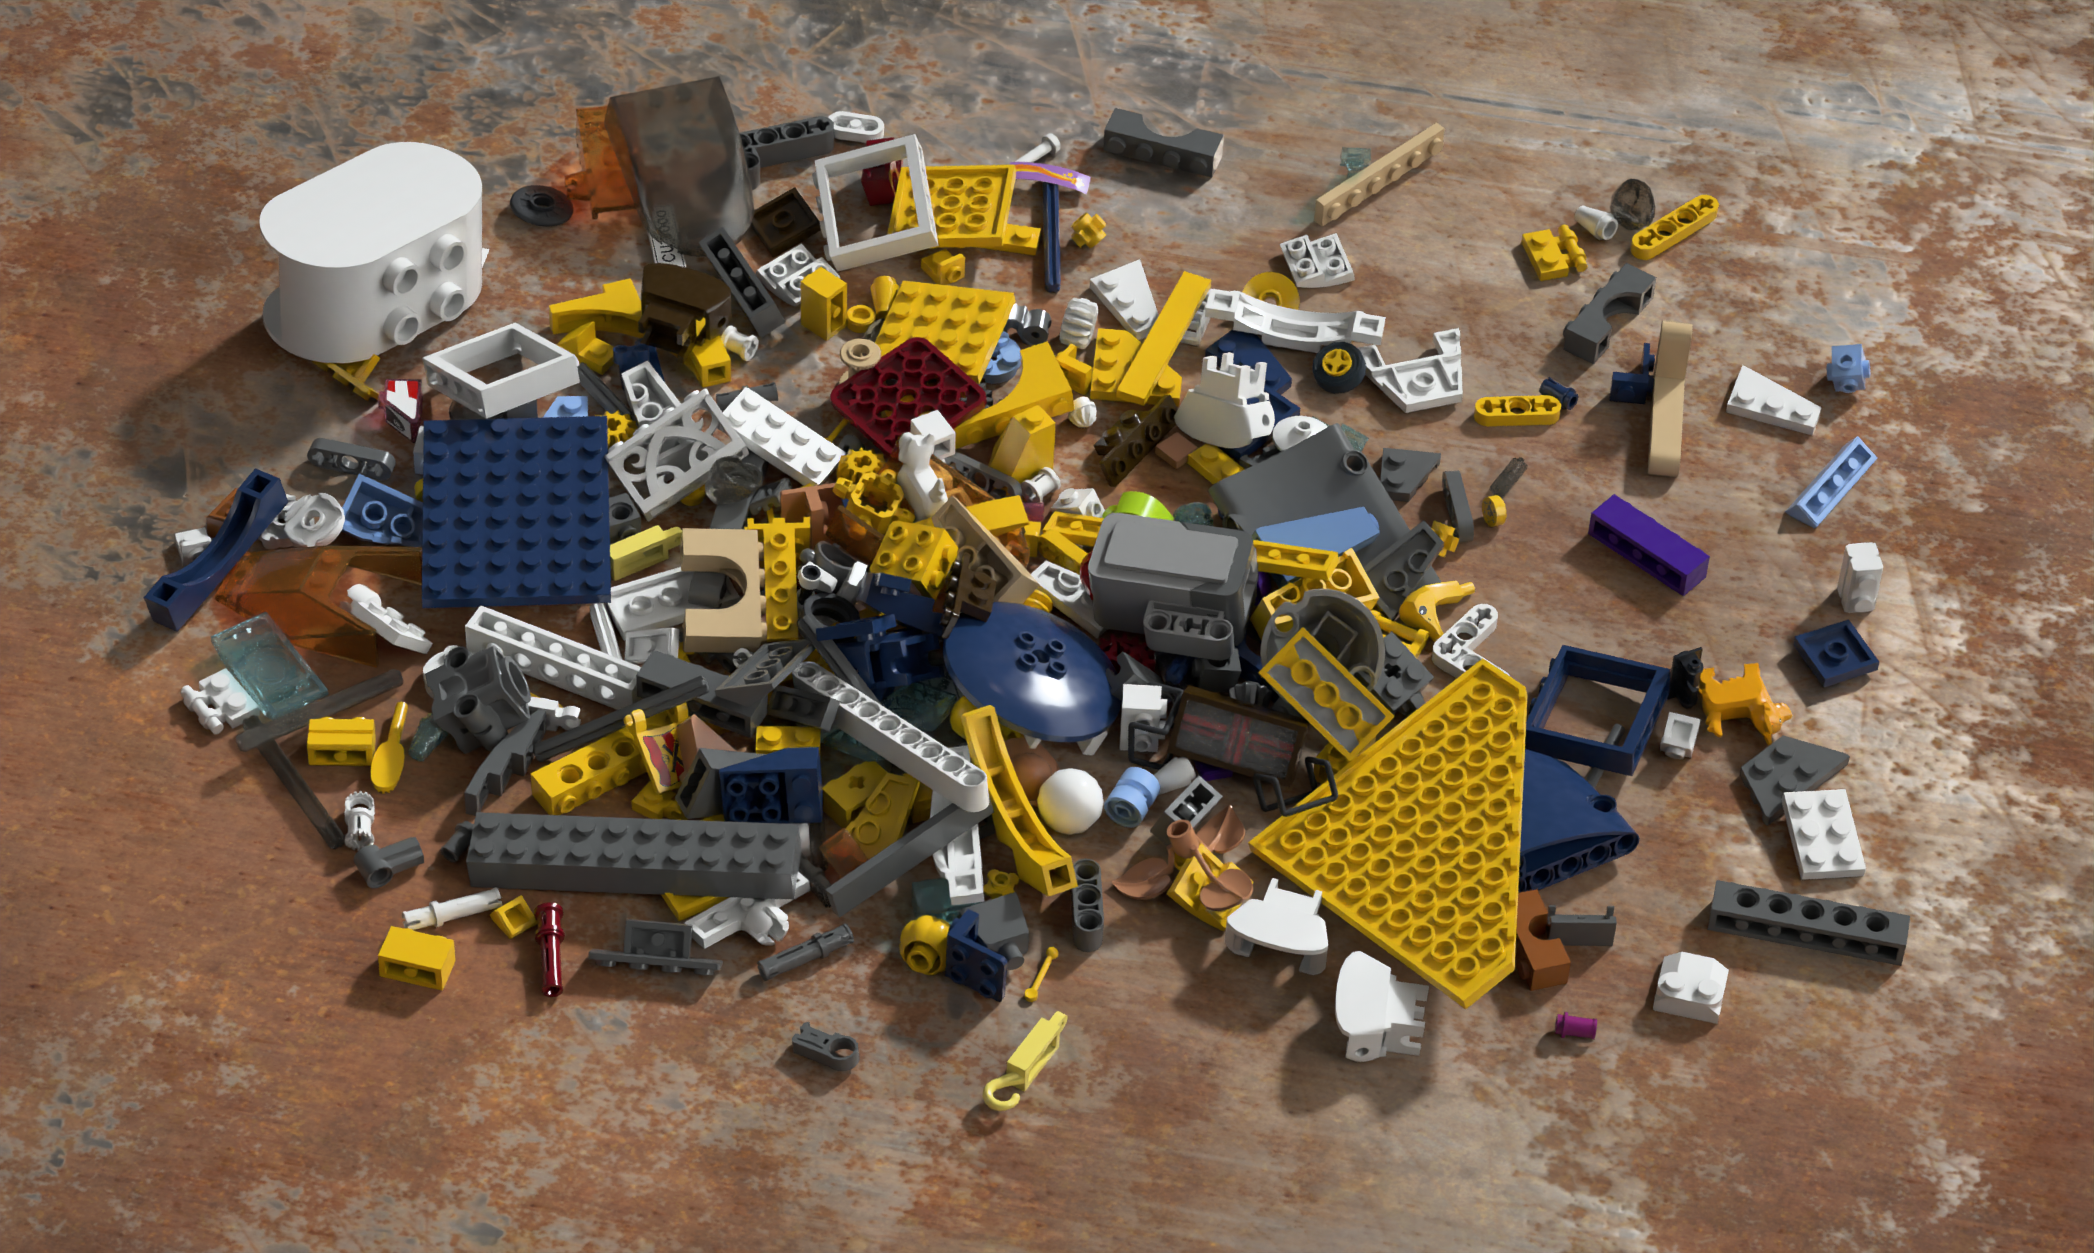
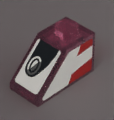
(403, 405)

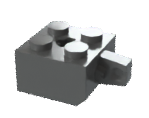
(1400, 679)

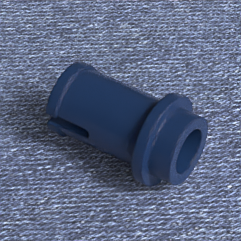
(1566, 396)

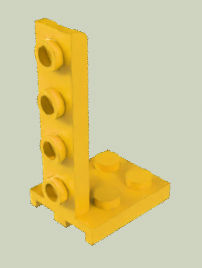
(781, 557)

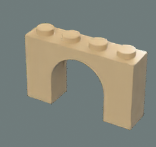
(738, 556)

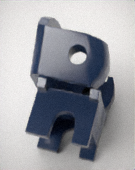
(901, 655)

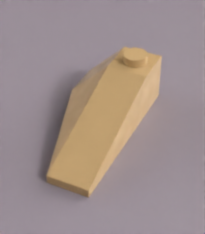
(987, 553)

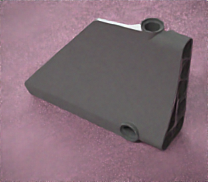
(1308, 483)

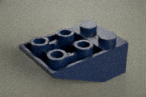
(774, 788)

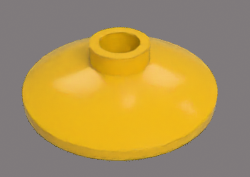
(1273, 286)

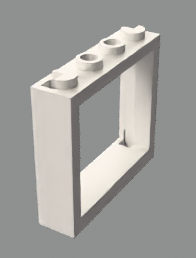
(888, 245)
(448, 370)

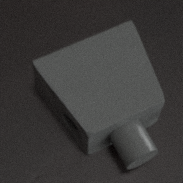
(1002, 928)

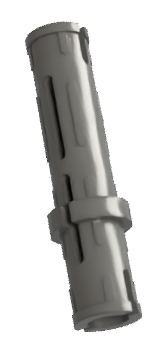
(818, 946)

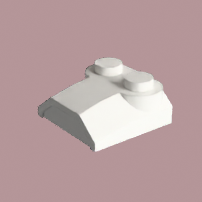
(1691, 987)

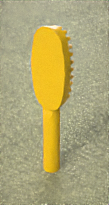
(390, 757)

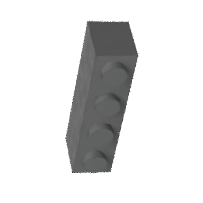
(742, 281)
(665, 671)

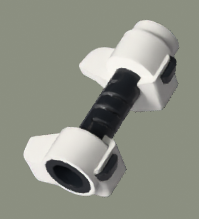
(812, 578)

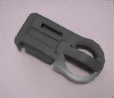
(822, 1047)

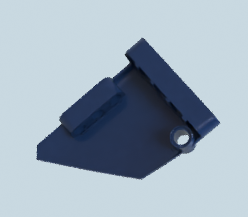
(1566, 825)

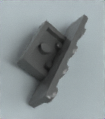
(656, 945)

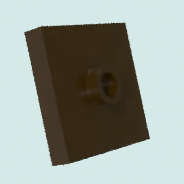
(784, 222)

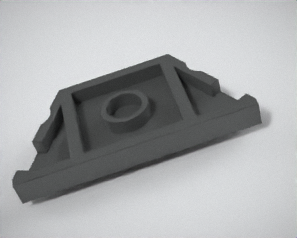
(1788, 767)

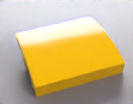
(1190, 882)

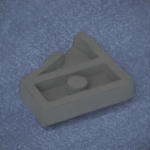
(1406, 471)

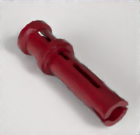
(549, 937)

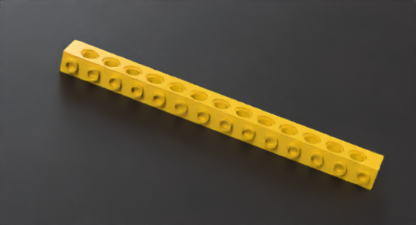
(615, 758)

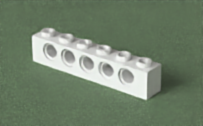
(555, 658)

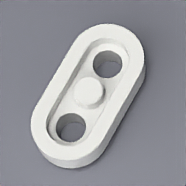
(857, 126)

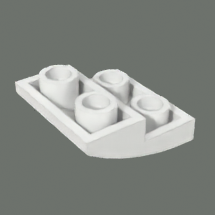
(1317, 262)
(787, 271)

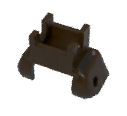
(674, 301)

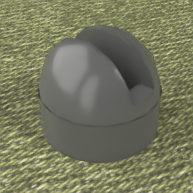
(850, 442)

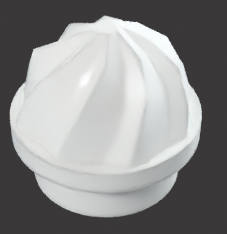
(1084, 412)

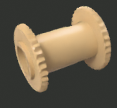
(852, 356)

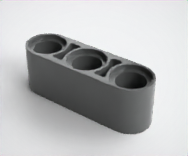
(1087, 906)

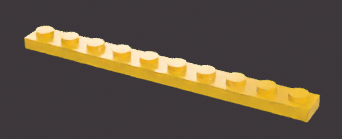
(1271, 556)

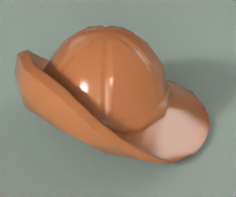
(1031, 766)

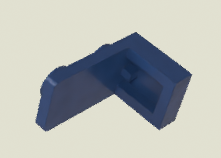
(1634, 387)

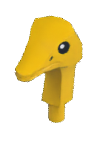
(1420, 606)

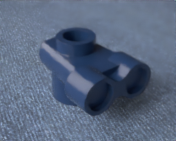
(629, 357)

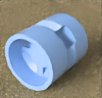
(1132, 797)

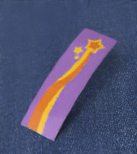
(1052, 174)

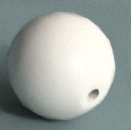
(1070, 801)

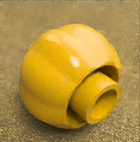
(923, 942)

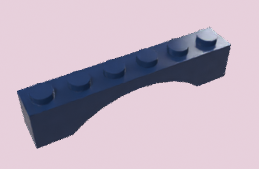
(252, 511)

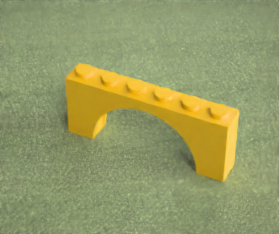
(1039, 384)

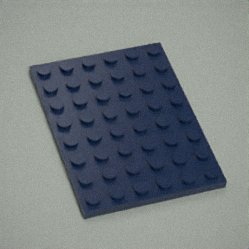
(515, 512)

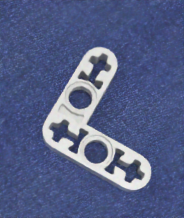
(1462, 650)

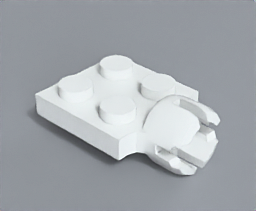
(388, 622)

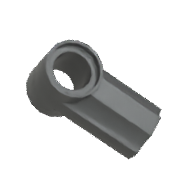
(380, 864)

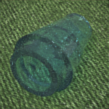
(426, 738)

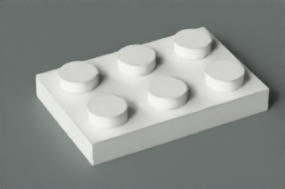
(1823, 834)

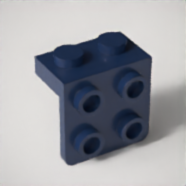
(972, 963)

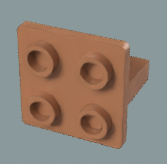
(814, 502)

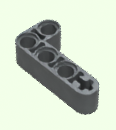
(786, 144)

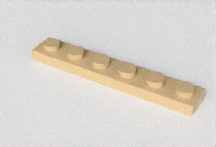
(1379, 174)

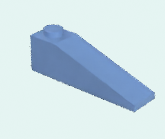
(382, 514)

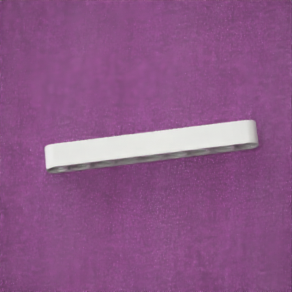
(898, 740)

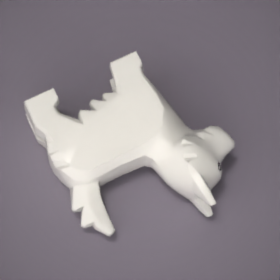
(916, 477)

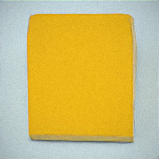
(514, 917)

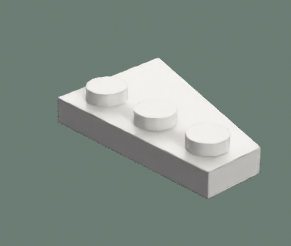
(1127, 297)
(1771, 403)
(1067, 595)

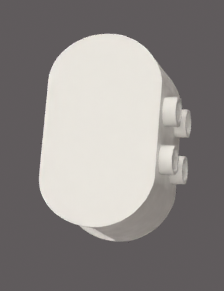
(374, 252)

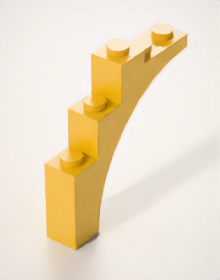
(619, 312)
(1036, 854)

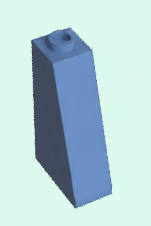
(1327, 532)

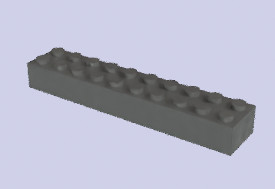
(634, 855)

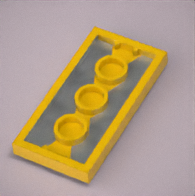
(1326, 694)

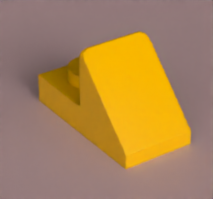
(588, 348)

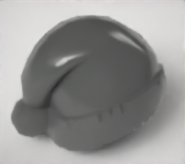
(830, 560)

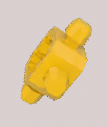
(884, 489)

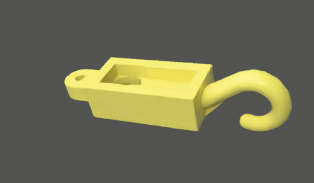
(642, 550)
(1027, 1061)

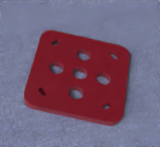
(912, 365)

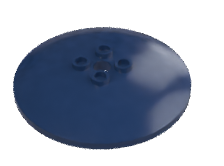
(1049, 700)

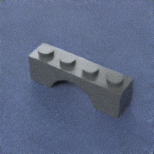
(1194, 152)
(1625, 292)

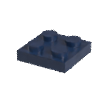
(1836, 653)

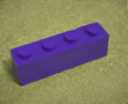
(1648, 545)

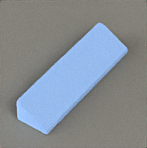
(1832, 483)

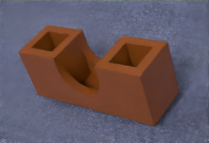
(1538, 961)

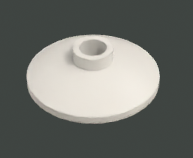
(1294, 430)

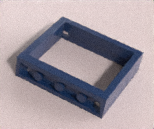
(1607, 670)

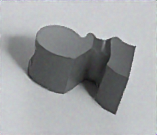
(1030, 325)

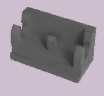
(1132, 673)
(1582, 929)

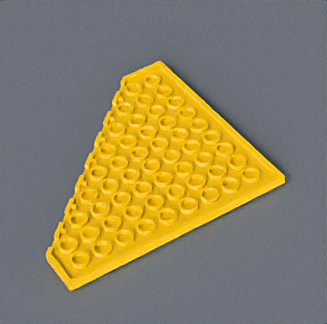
(1425, 836)

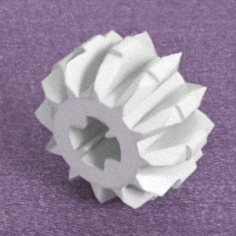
(1079, 322)

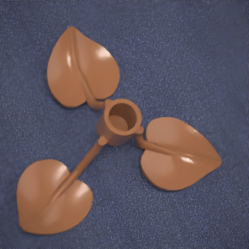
(1219, 835)

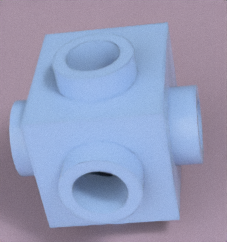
(1848, 368)

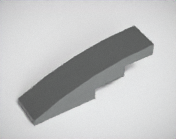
(508, 757)

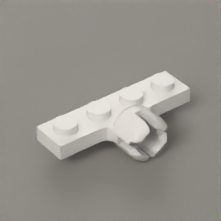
(752, 915)

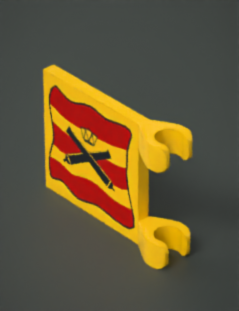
(659, 747)

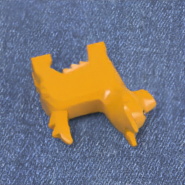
(1741, 699)

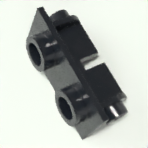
(1686, 677)

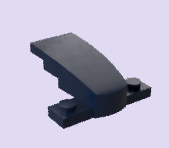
(886, 596)

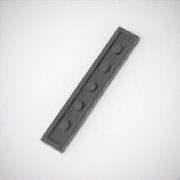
(902, 856)

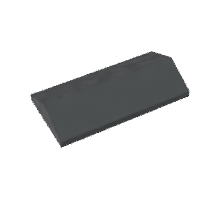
(764, 671)

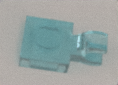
(1354, 159)

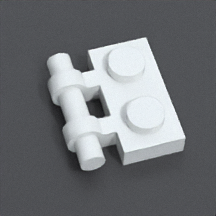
(227, 697)

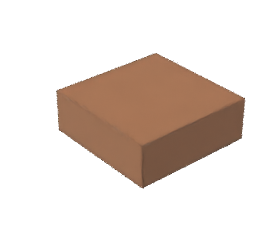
(1175, 450)

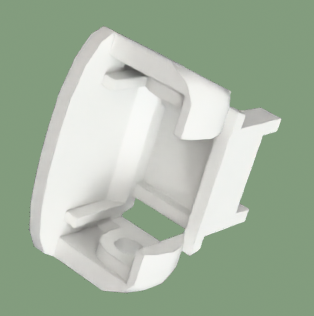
(1218, 406)
(1282, 923)
(1377, 1009)

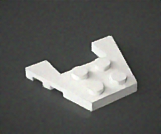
(1422, 381)

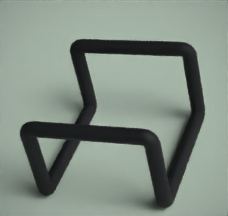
(1169, 724)
(1282, 803)

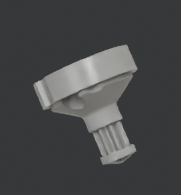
(1338, 624)

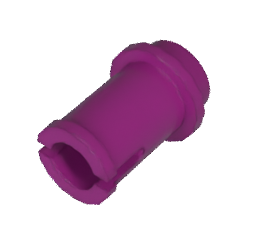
(1575, 1026)

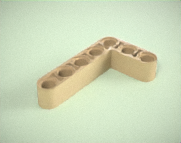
(1668, 399)

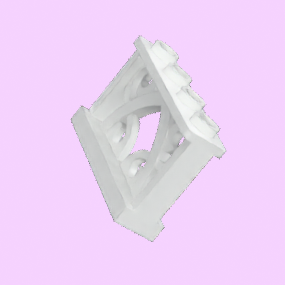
(684, 483)

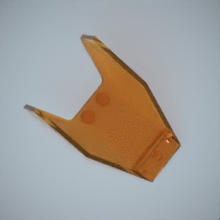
(297, 588)

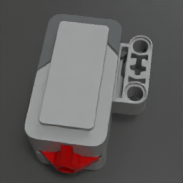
(1173, 582)

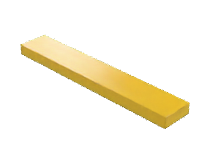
(1163, 338)

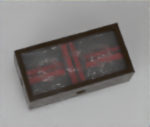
(1238, 735)

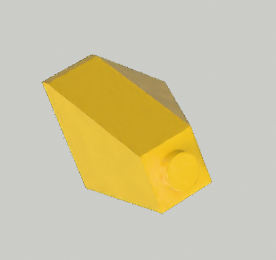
(1025, 445)

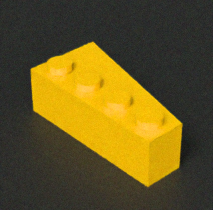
(1347, 578)

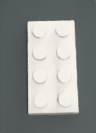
(782, 439)
(657, 601)

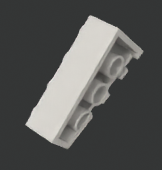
(647, 400)

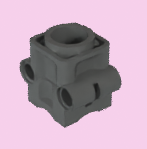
(478, 697)

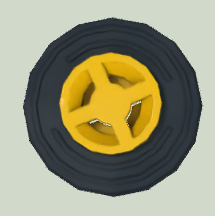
(1332, 359)

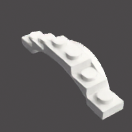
(1293, 327)
(961, 858)

